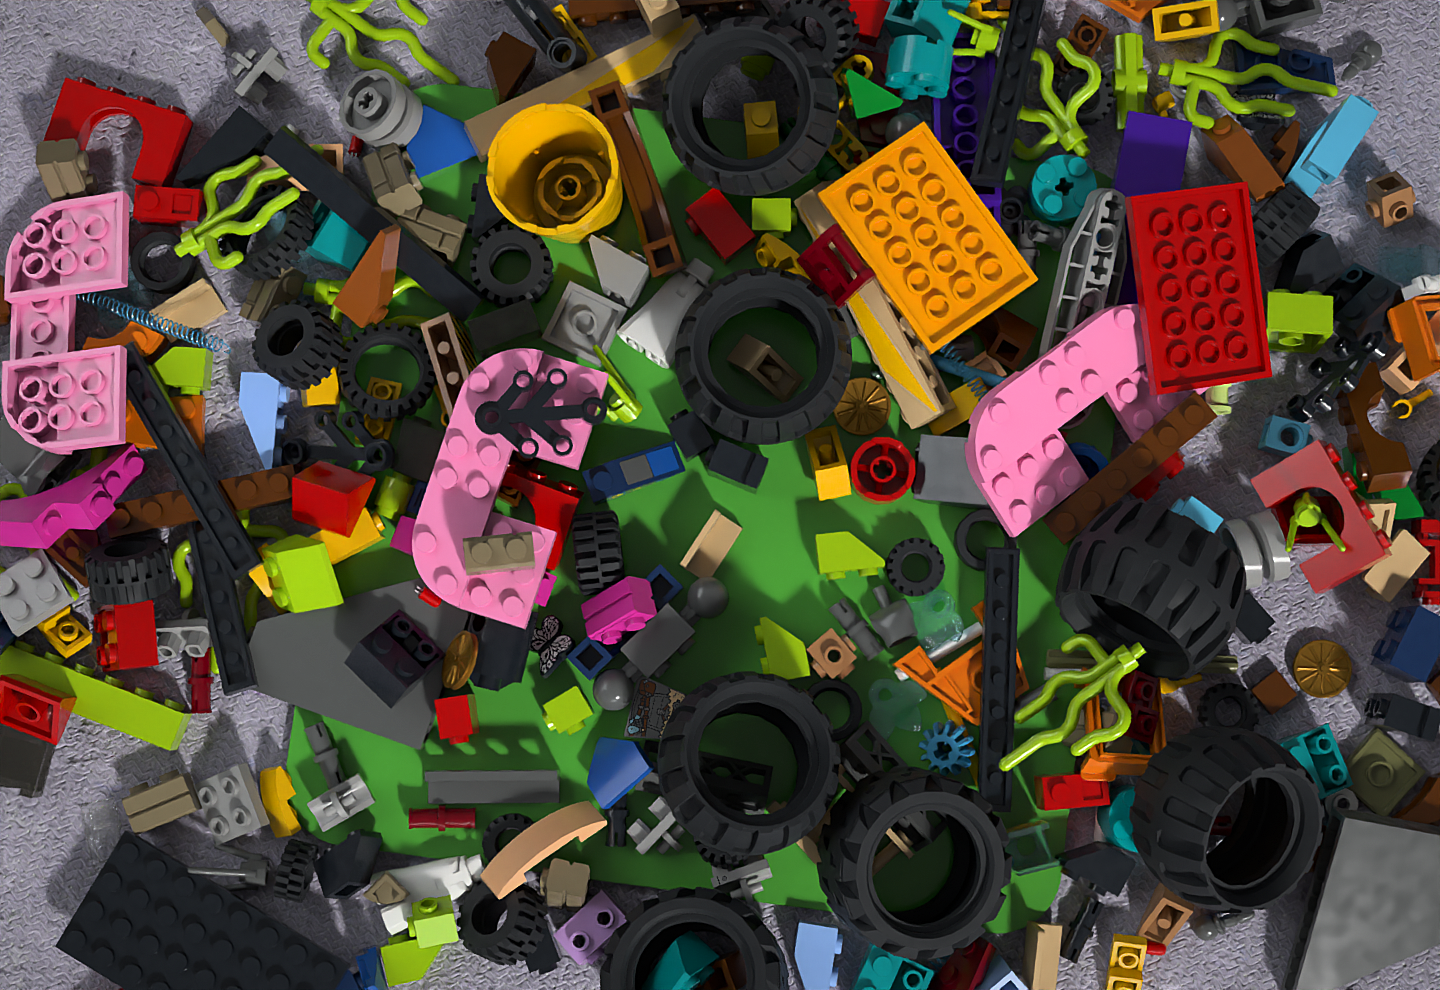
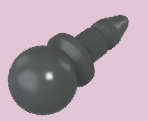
(1362, 59)
(1207, 926)

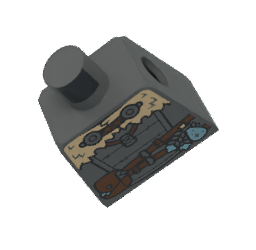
(651, 708)

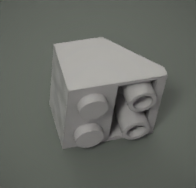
(620, 274)

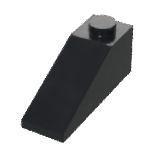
(229, 146)

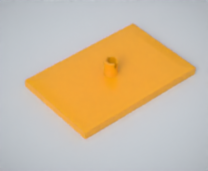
(927, 237)

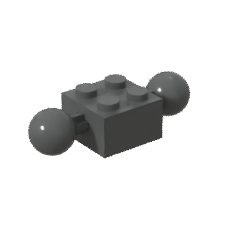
(1270, 16)
(658, 642)

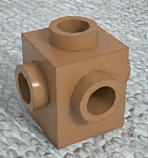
(1390, 199)
(819, 652)

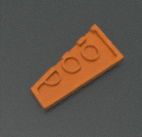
(188, 407)

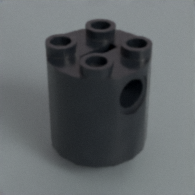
(501, 651)

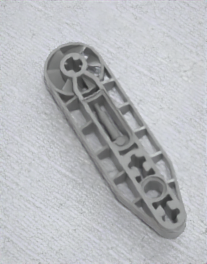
(1088, 289)

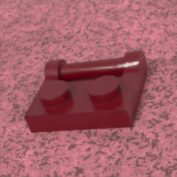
(827, 270)

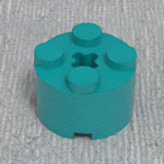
(919, 67)
(1069, 173)
(1115, 818)

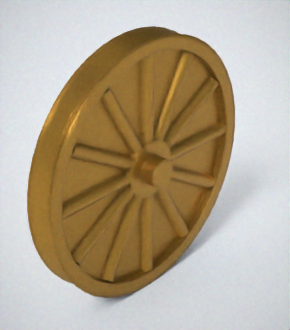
(863, 407)
(459, 660)
(1322, 668)

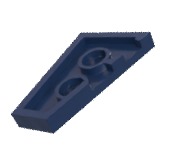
(1295, 62)

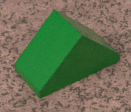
(864, 96)

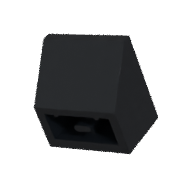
(1362, 302)
(394, 658)

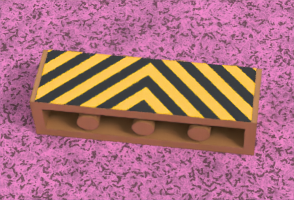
(450, 355)

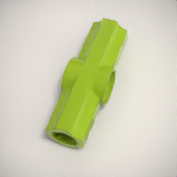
(1128, 77)

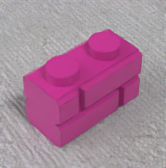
(619, 610)

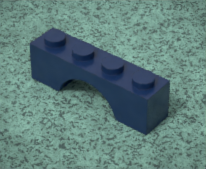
(593, 656)

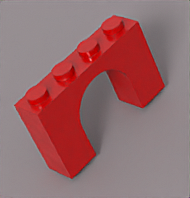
(164, 130)
(1319, 468)
(552, 503)

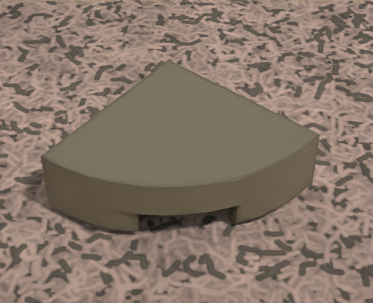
(213, 26)
(386, 890)

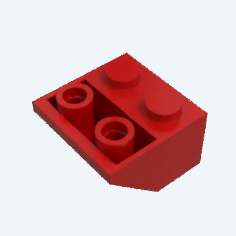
(126, 636)

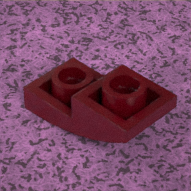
(1139, 695)

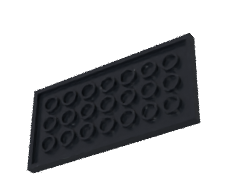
(178, 930)

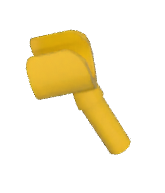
(975, 11)
(1163, 102)
(438, 393)
(1412, 402)
(1170, 686)

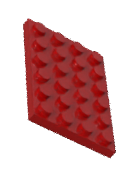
(1198, 287)

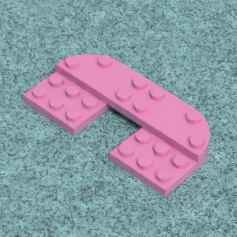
(49, 389)
(1014, 428)
(470, 477)

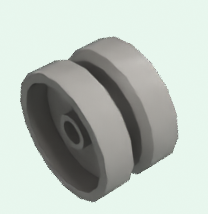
(380, 110)
(1258, 547)

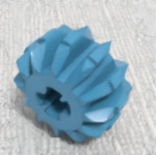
(946, 735)

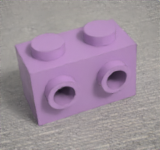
(591, 924)

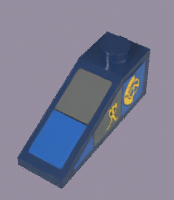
(633, 472)

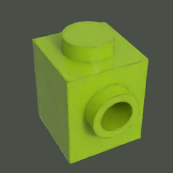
(773, 217)
(567, 711)
(433, 921)

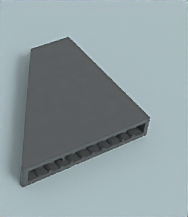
(305, 652)
(1367, 900)

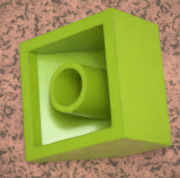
(1297, 320)
(301, 574)

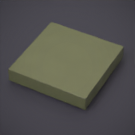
(1381, 773)

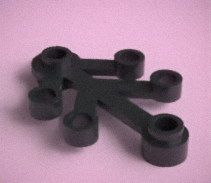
(1369, 348)
(535, 414)
(345, 451)

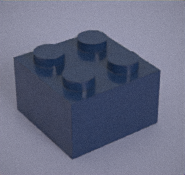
(1409, 644)

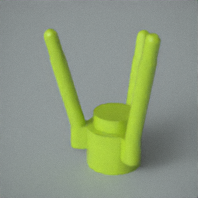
(983, 36)
(623, 401)
(1309, 514)

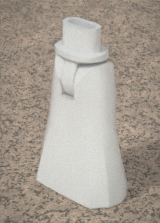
(658, 321)
(432, 879)

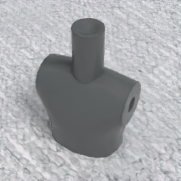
(894, 620)

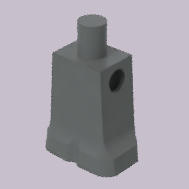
(32, 466)

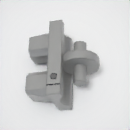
(249, 86)
(186, 632)
(341, 802)
(646, 837)
(744, 880)

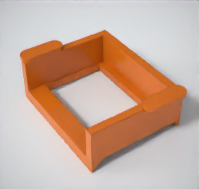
(1412, 328)
(1105, 765)

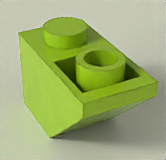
(185, 370)
(845, 553)
(784, 652)
(405, 960)

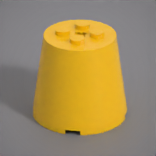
(542, 158)

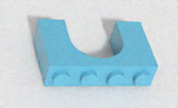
(1331, 145)

